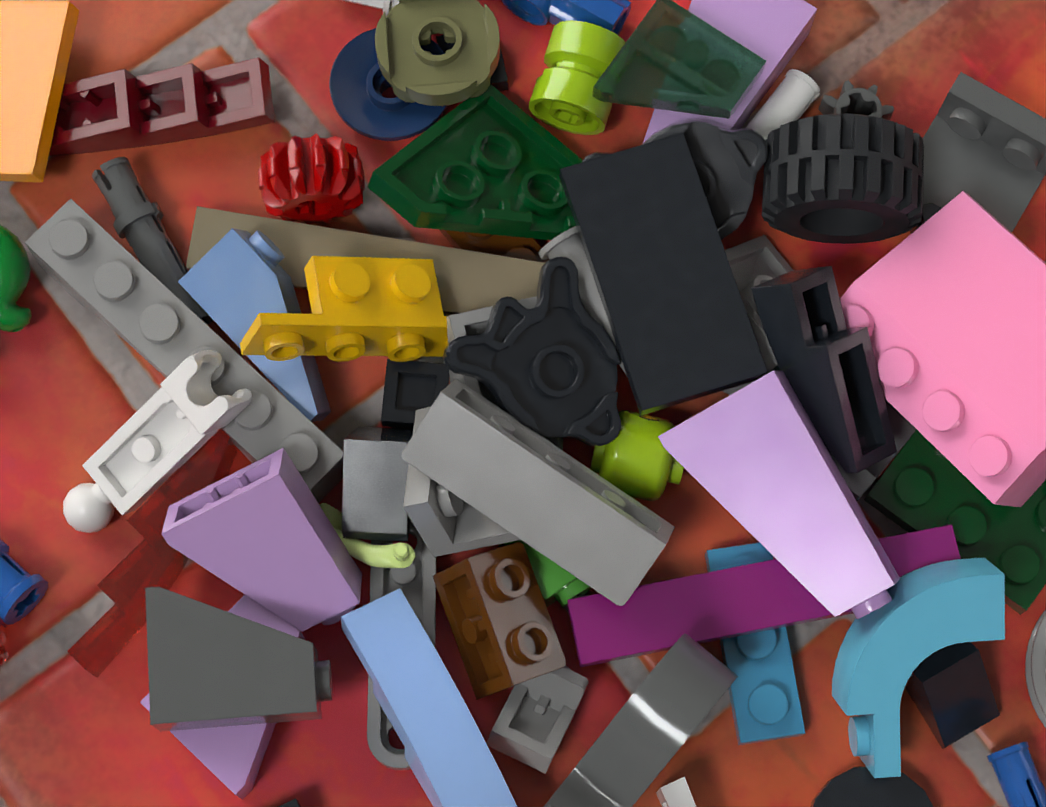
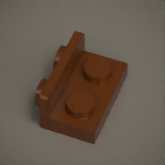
(499, 619)

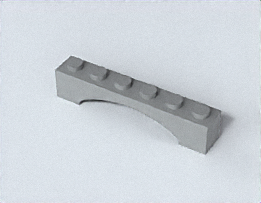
(167, 332)

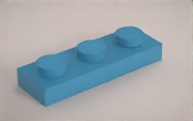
(766, 690)

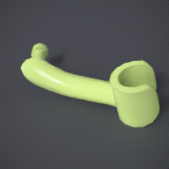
(382, 556)

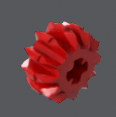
(311, 179)

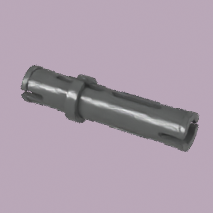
(143, 229)

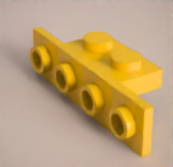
(358, 311)

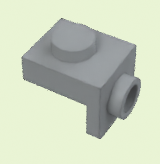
(538, 717)

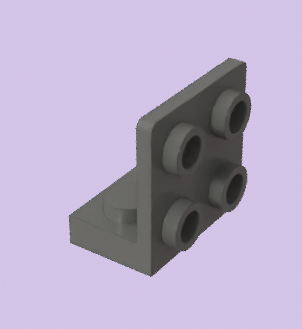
(985, 149)

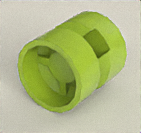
(575, 62)

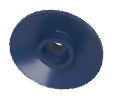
(357, 94)

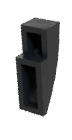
(827, 365)

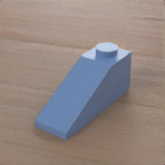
(238, 283)

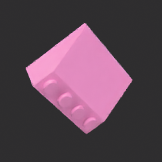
(963, 345)

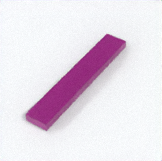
(724, 602)

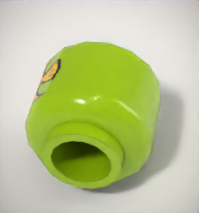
(637, 458)

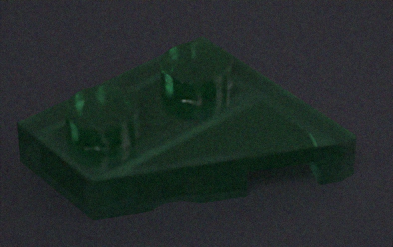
(679, 66)

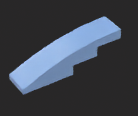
(424, 706)

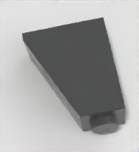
(226, 669)

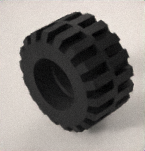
(843, 179)

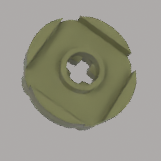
(442, 78)

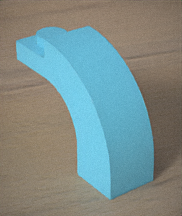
(880, 651)

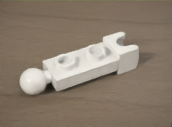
(153, 443)

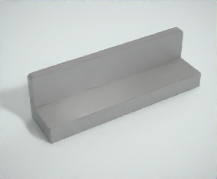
(537, 492)

